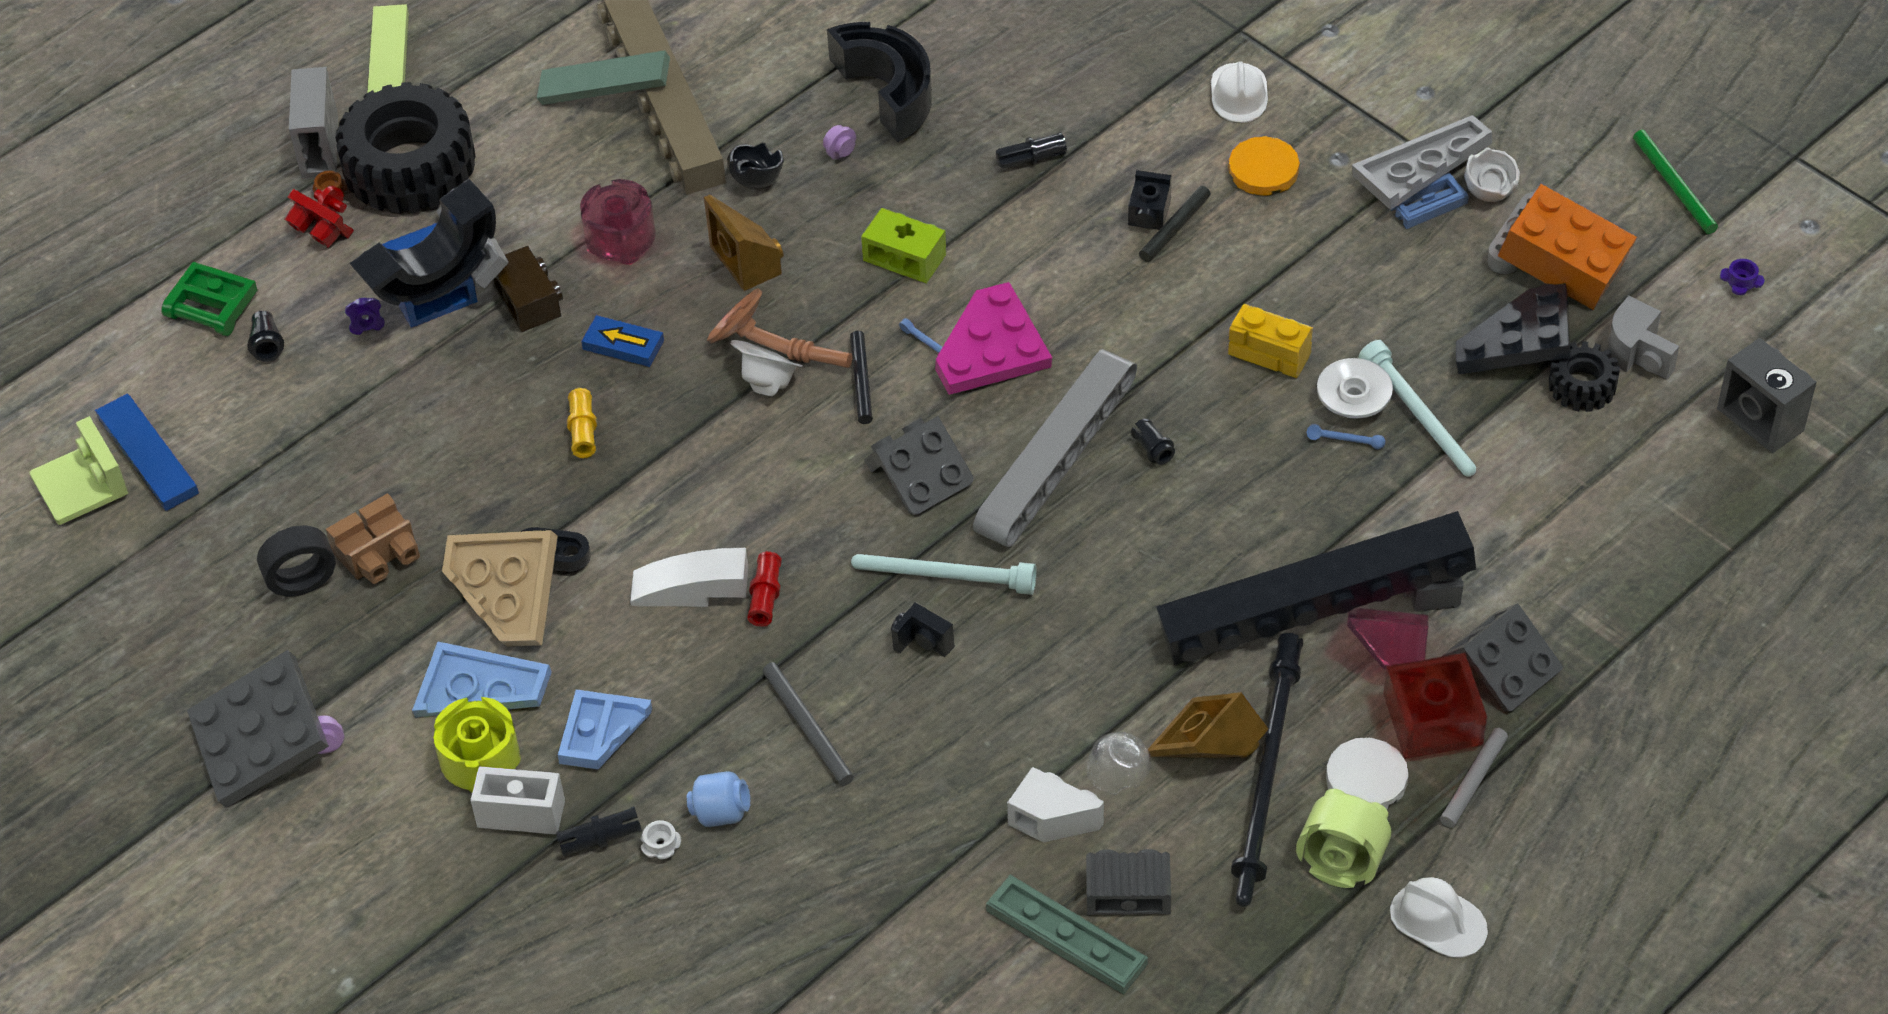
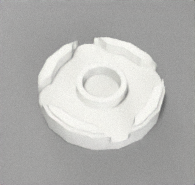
(1368, 771)

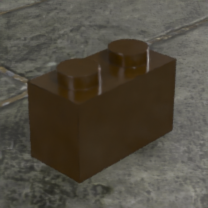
(527, 290)

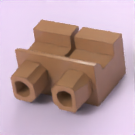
(373, 540)

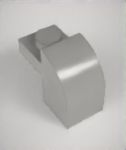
(1636, 340)

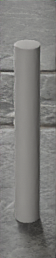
(1473, 778)

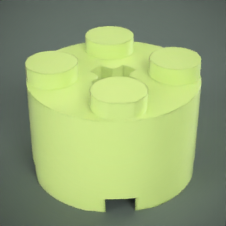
(1344, 839)

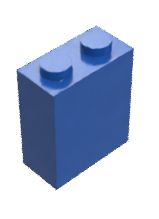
(456, 299)

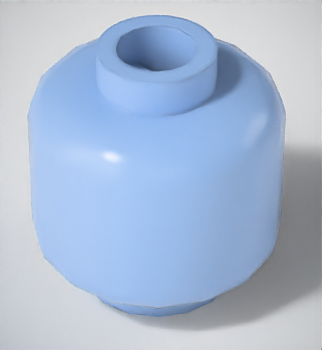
(718, 799)

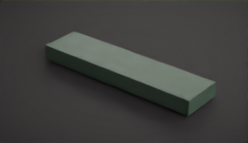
(603, 77)
(1067, 934)

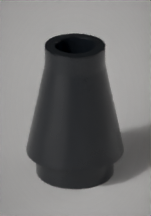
(264, 338)

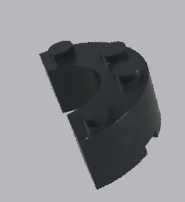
(892, 57)
(440, 259)

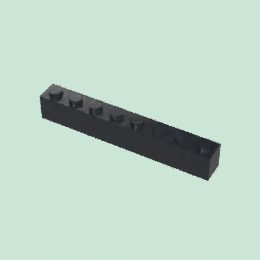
(1317, 588)

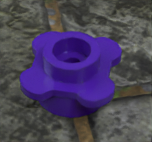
(1742, 276)
(362, 307)

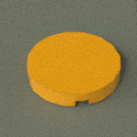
(1263, 165)

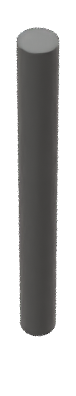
(808, 724)

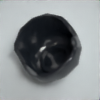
(755, 165)

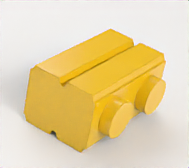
(1270, 340)

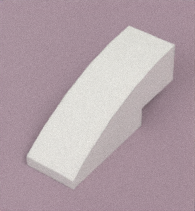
(691, 578)

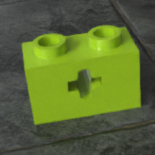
(904, 245)

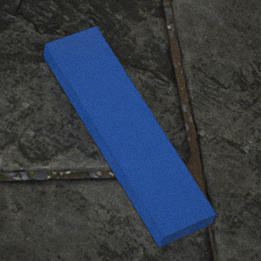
(147, 452)

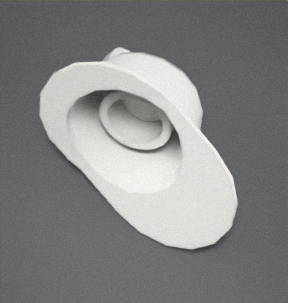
(1239, 92)
(764, 368)
(1439, 918)

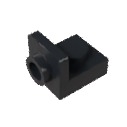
(925, 627)

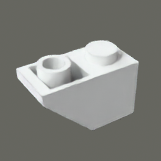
(1053, 809)

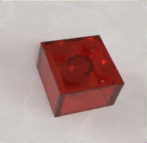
(1435, 705)

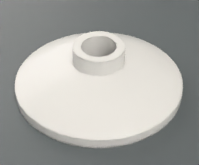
(1354, 388)

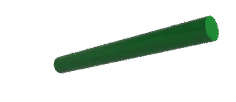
(1675, 182)

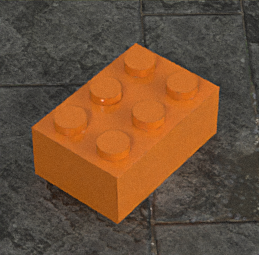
(1567, 245)

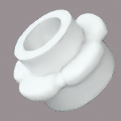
(657, 832)

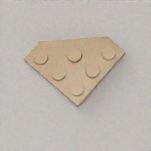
(505, 580)

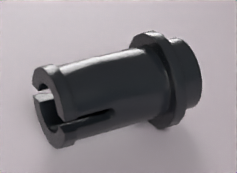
(1158, 448)

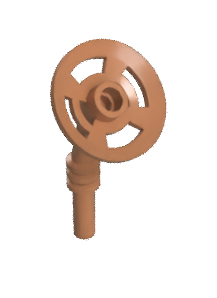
(740, 321)

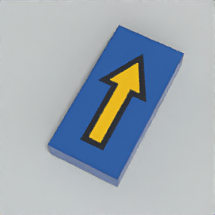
(623, 341)

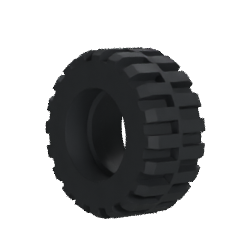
(401, 117)

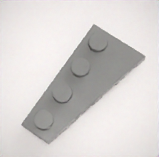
(1419, 162)

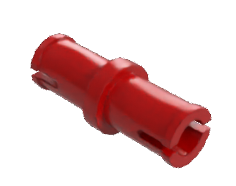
(764, 589)

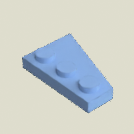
(472, 674)

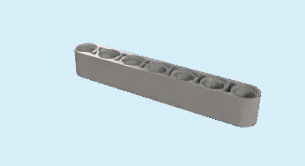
(1054, 448)

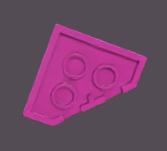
(991, 342)

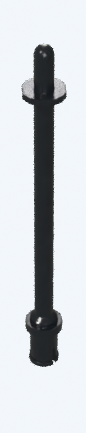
(1284, 673)

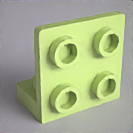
(80, 478)

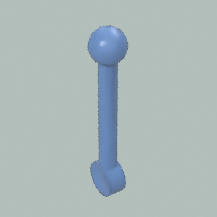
(908, 327)
(1315, 432)

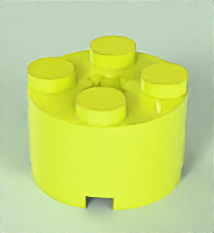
(474, 736)

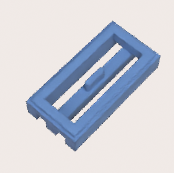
(1431, 203)

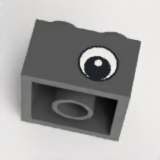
(1766, 395)

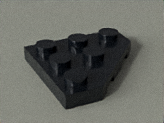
(1520, 333)

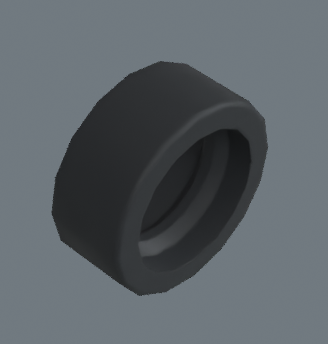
(291, 543)

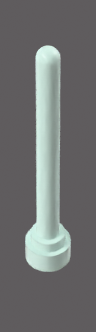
(1381, 355)
(1017, 577)

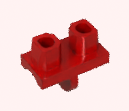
(323, 211)

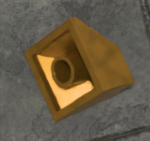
(742, 245)
(1212, 729)

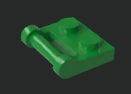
(211, 288)

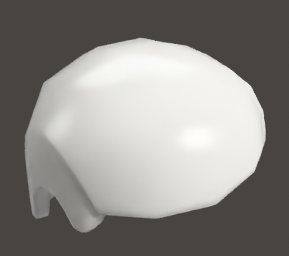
(1491, 175)

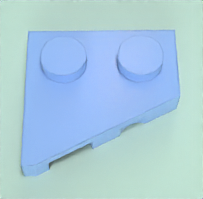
(599, 727)

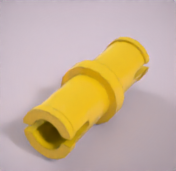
(581, 423)

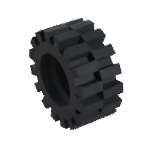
(1585, 392)

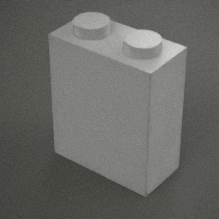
(313, 121)

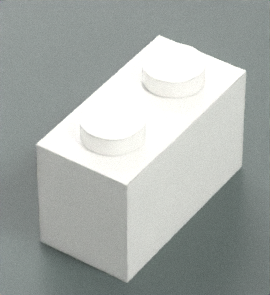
(518, 800)

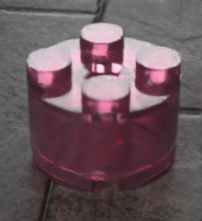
(618, 221)

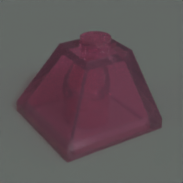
(1390, 635)

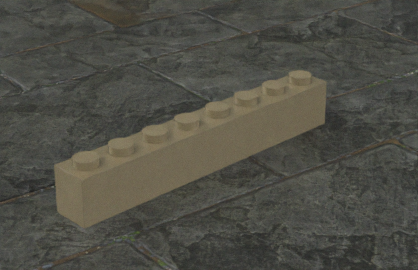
(671, 107)

